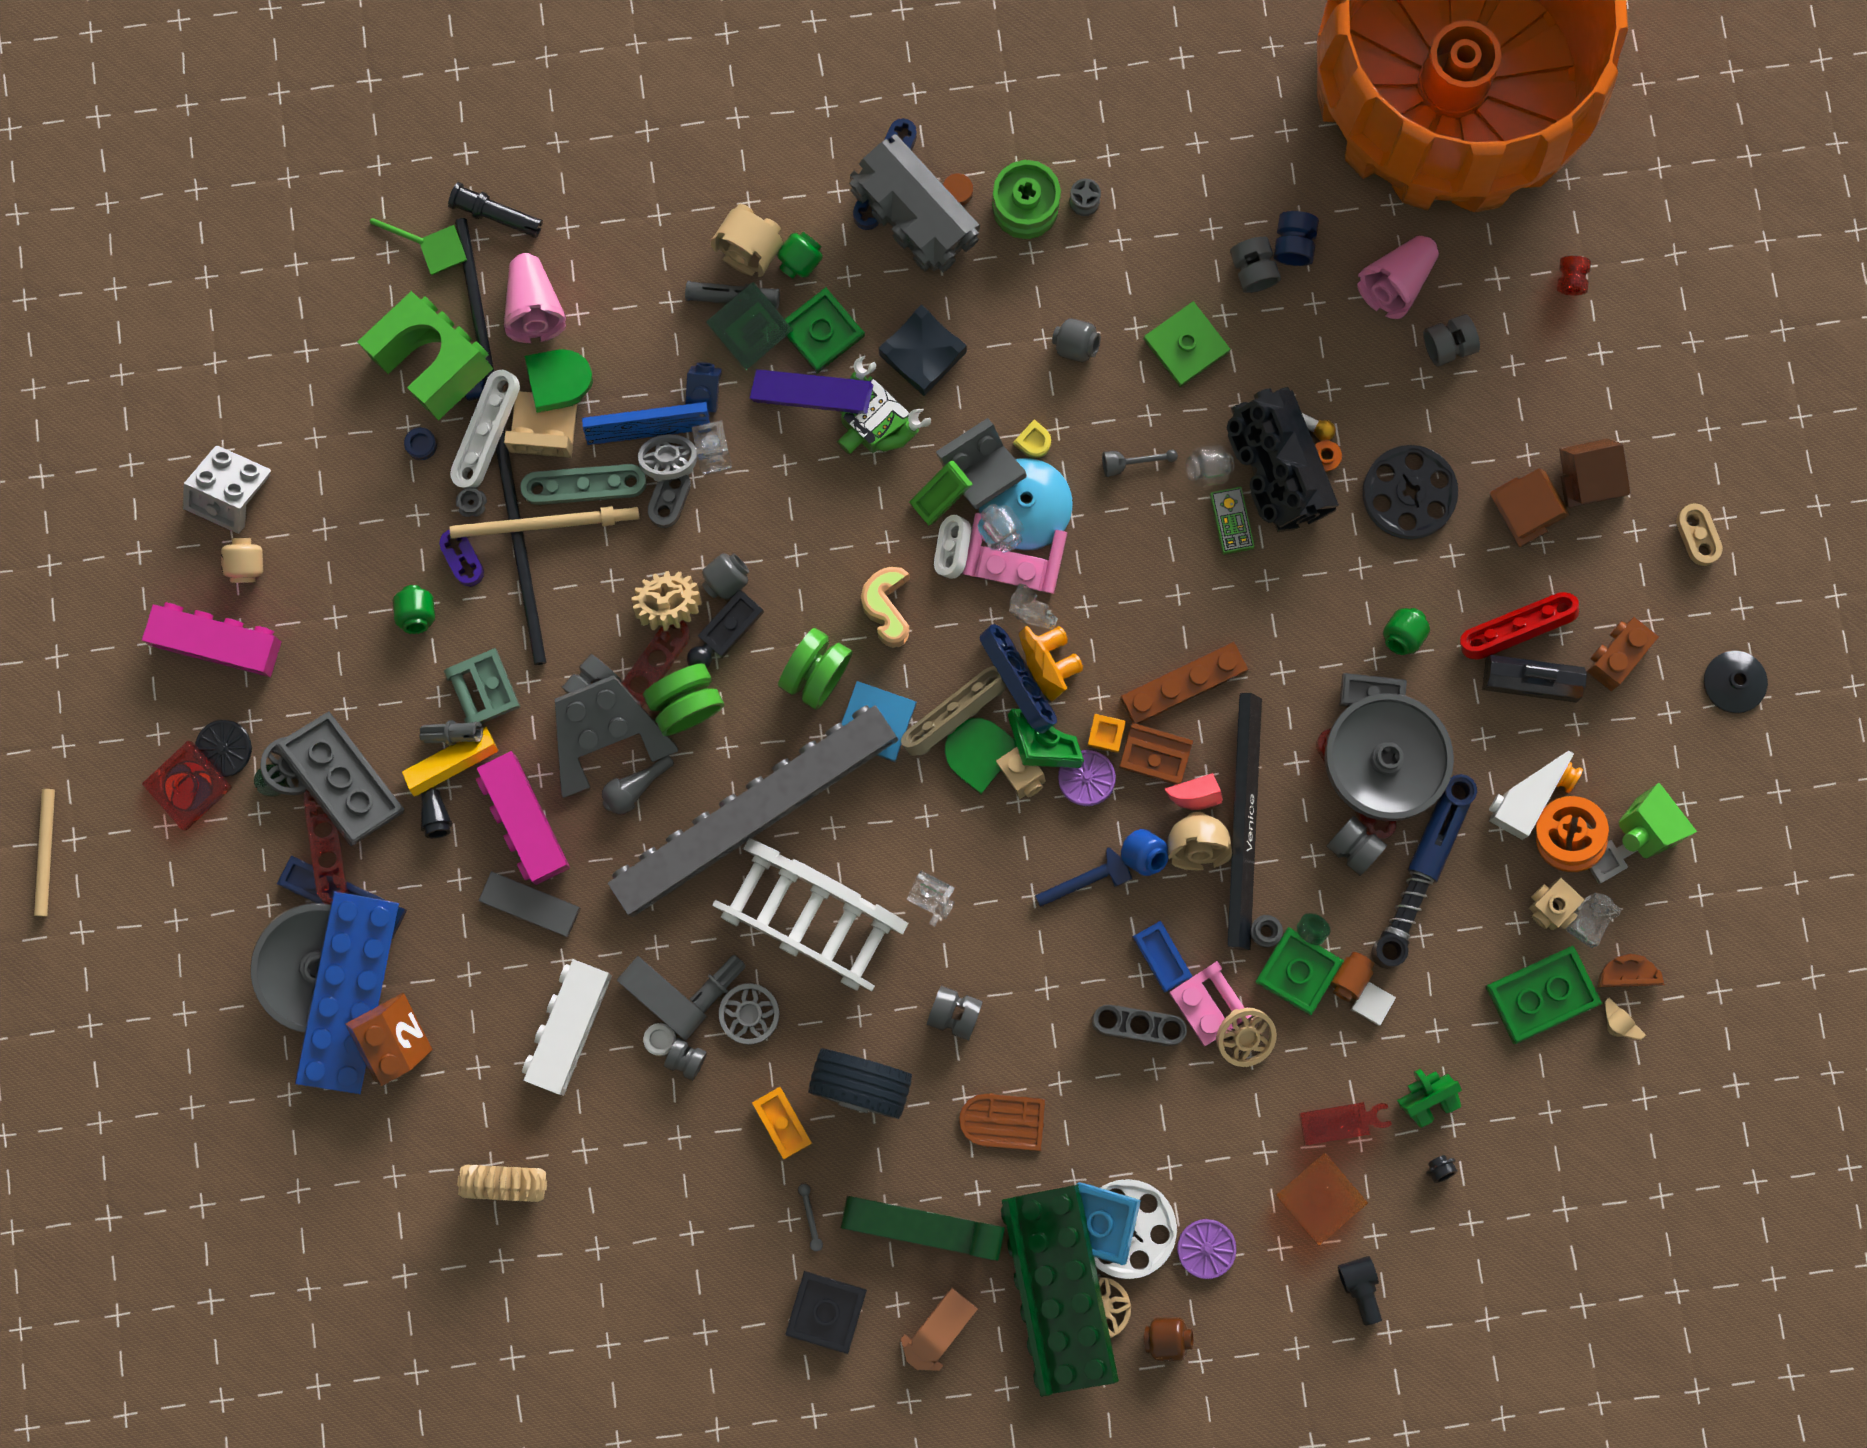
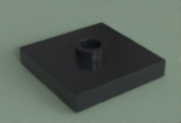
(826, 1312)

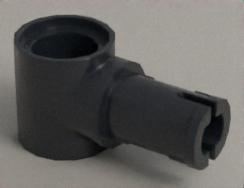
(1360, 1280)

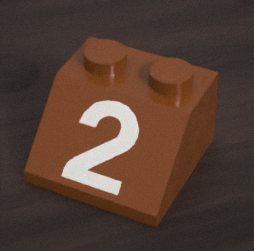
(389, 1039)

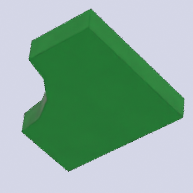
(1044, 749)

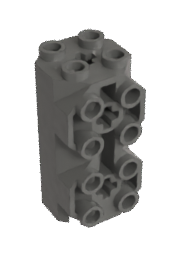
(914, 204)

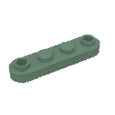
(583, 484)

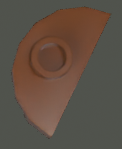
(1630, 971)

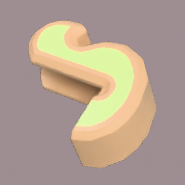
(880, 608)

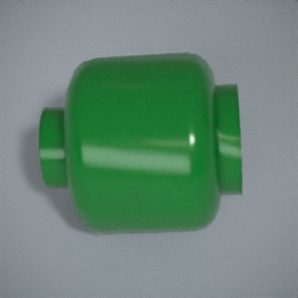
(799, 255)
(413, 609)
(1406, 631)

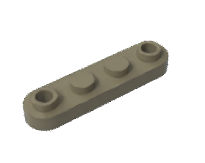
(953, 712)

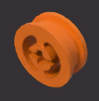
(1550, 827)

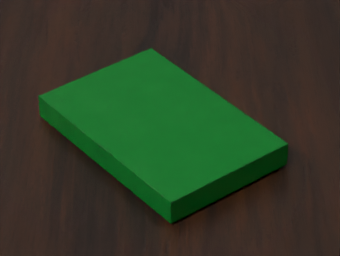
(1543, 994)

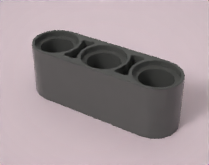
(661, 998)
(1154, 1020)

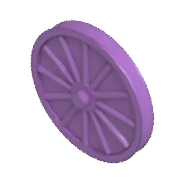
(1090, 782)
(1206, 1249)

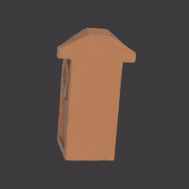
(938, 1331)

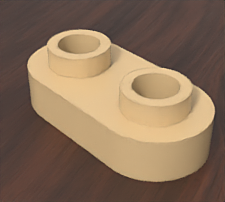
(1700, 535)

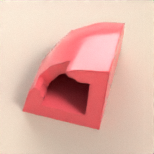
(1196, 793)

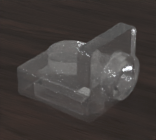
(711, 447)
(1029, 611)

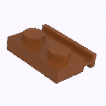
(1156, 754)

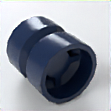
(1296, 243)

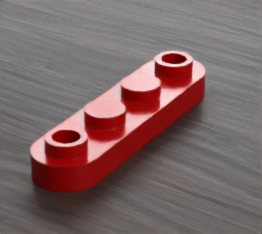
(1519, 625)

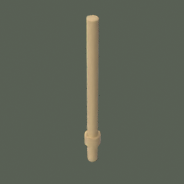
(606, 516)

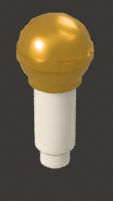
(1321, 429)

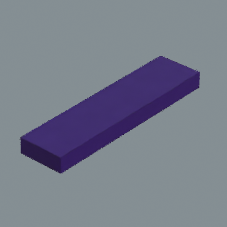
(811, 391)

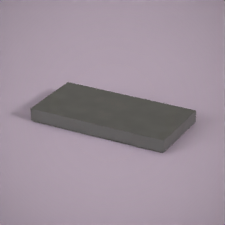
(339, 778)

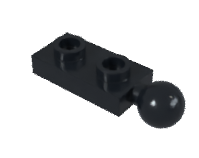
(725, 629)

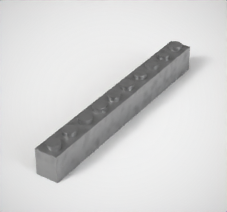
(753, 810)

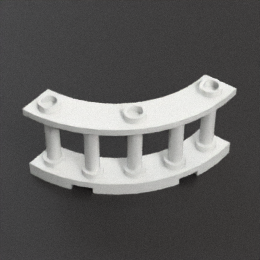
(821, 887)

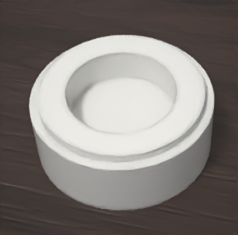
(659, 1039)

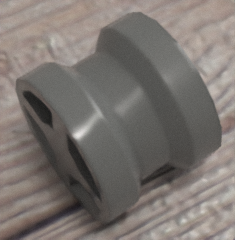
(1086, 190)

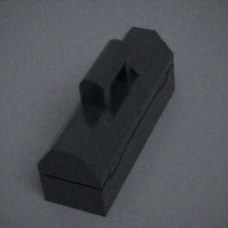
(1534, 678)

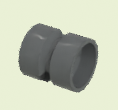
(1255, 264)
(1451, 340)
(590, 670)
(1356, 845)
(943, 1010)

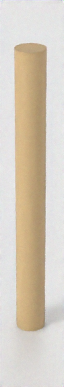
(44, 853)

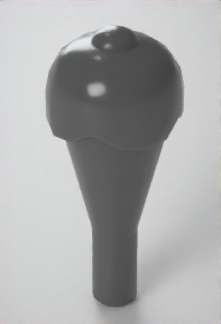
(621, 794)

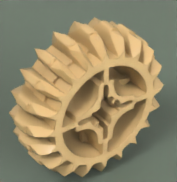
(502, 1183)

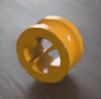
(1570, 778)

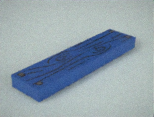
(644, 423)

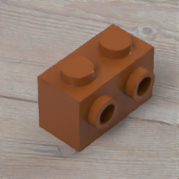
(1622, 654)

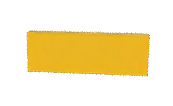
(448, 763)

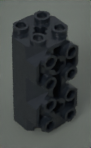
(1287, 469)

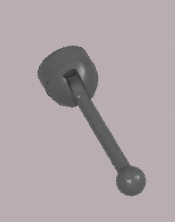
(1115, 462)

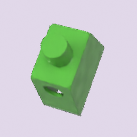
(1654, 823)

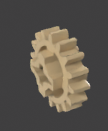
(666, 600)

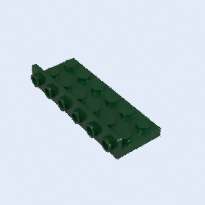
(1059, 1290)

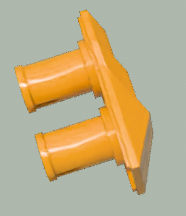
(1045, 671)

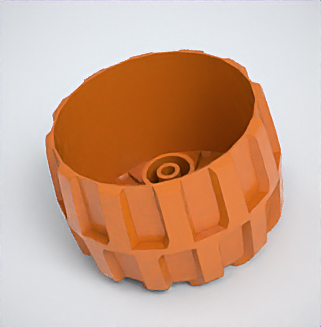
(1466, 91)

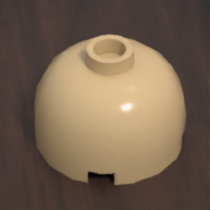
(1199, 841)

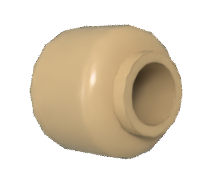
(242, 561)

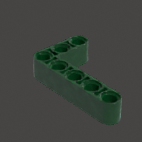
(923, 1227)

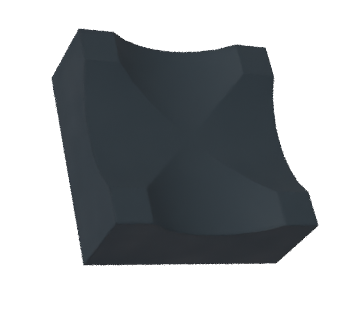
(922, 350)

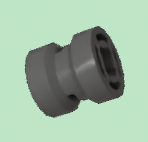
(685, 1059)

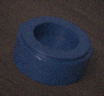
(420, 443)

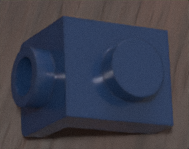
(703, 385)

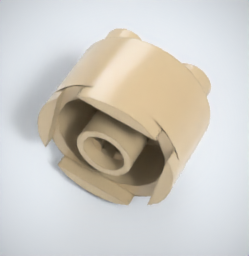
(747, 241)

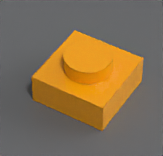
(1106, 733)

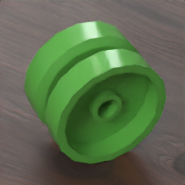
(1026, 181)
(814, 668)
(683, 699)

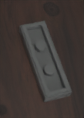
(529, 904)

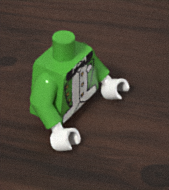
(886, 423)

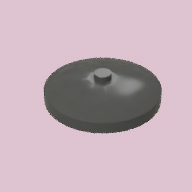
(1389, 757)
(287, 963)

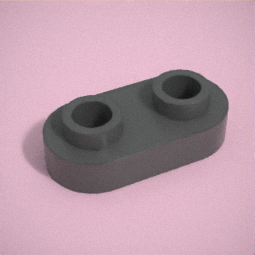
(668, 498)

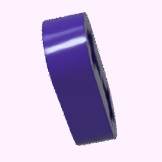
(455, 561)

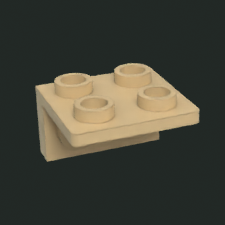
(543, 432)

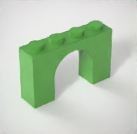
(416, 323)

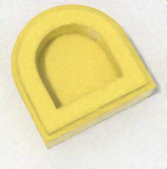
(1034, 440)

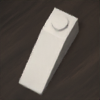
(1523, 804)

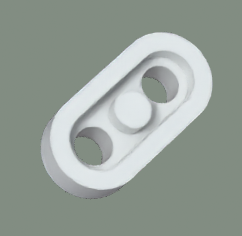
(952, 546)

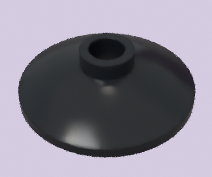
(1723, 690)

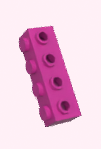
(212, 640)
(523, 818)

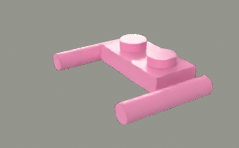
(1014, 567)

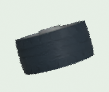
(860, 1083)

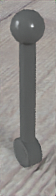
(816, 1243)

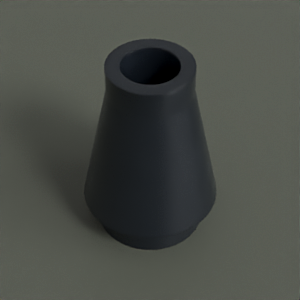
(434, 816)

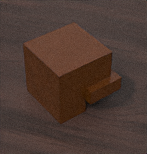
(1593, 472)

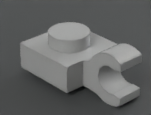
(1611, 862)

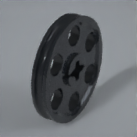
(1405, 505)

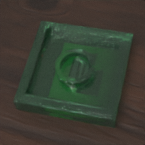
(749, 325)

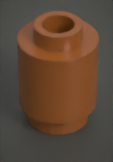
(1352, 977)

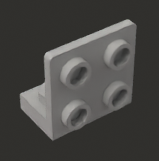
(223, 488)

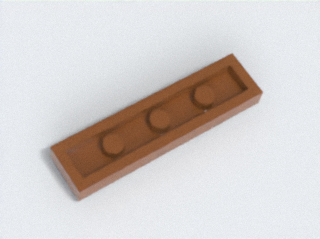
(1184, 683)

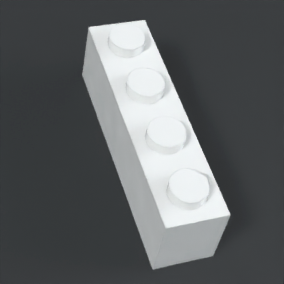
(567, 1027)

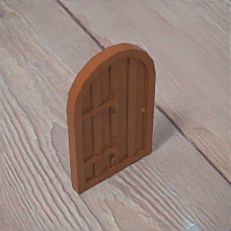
(1003, 1121)

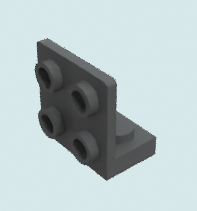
(984, 463)

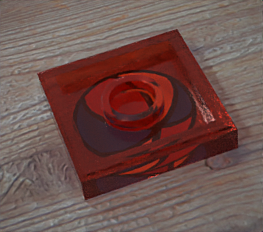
(187, 785)

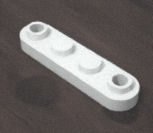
(485, 429)

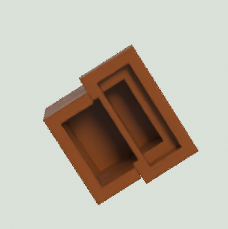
(1529, 506)

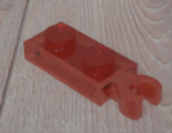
(1340, 1122)

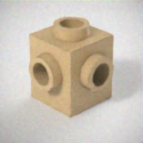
(1565, 900)

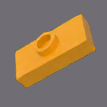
(782, 1123)

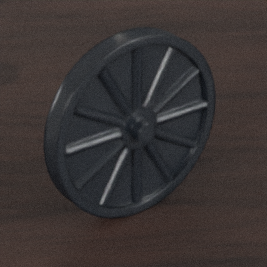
(225, 746)

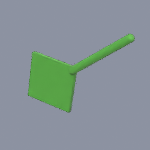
(440, 249)

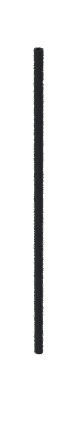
(503, 454)

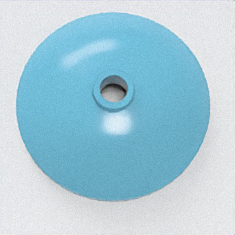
(1049, 505)

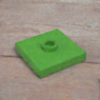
(1186, 344)

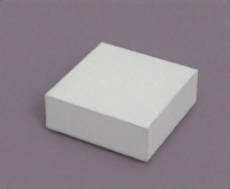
(1373, 1004)

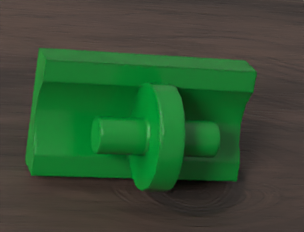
(1428, 1092)

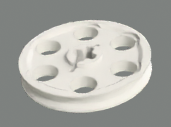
(1145, 1222)

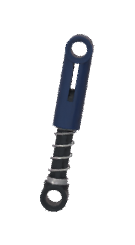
(1425, 868)

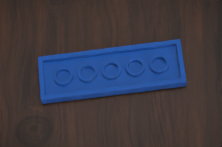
(344, 989)

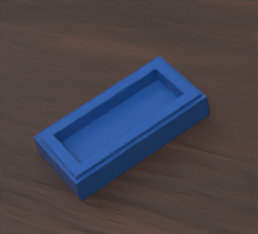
(1162, 956)

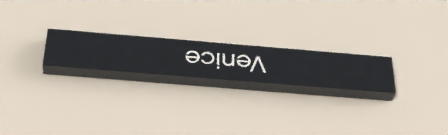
(1244, 821)

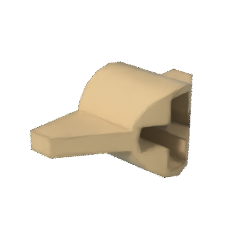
(1620, 1022)

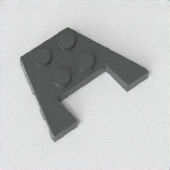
(598, 718)

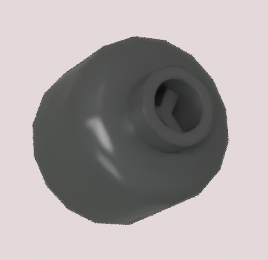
(1076, 340)
(725, 576)

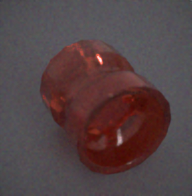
(1573, 276)

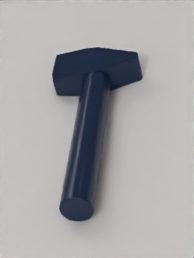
(1114, 868)

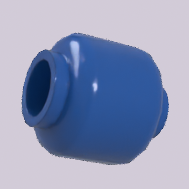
(1144, 852)

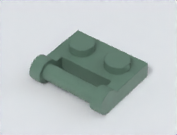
(491, 683)

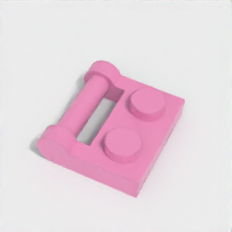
(1200, 1008)

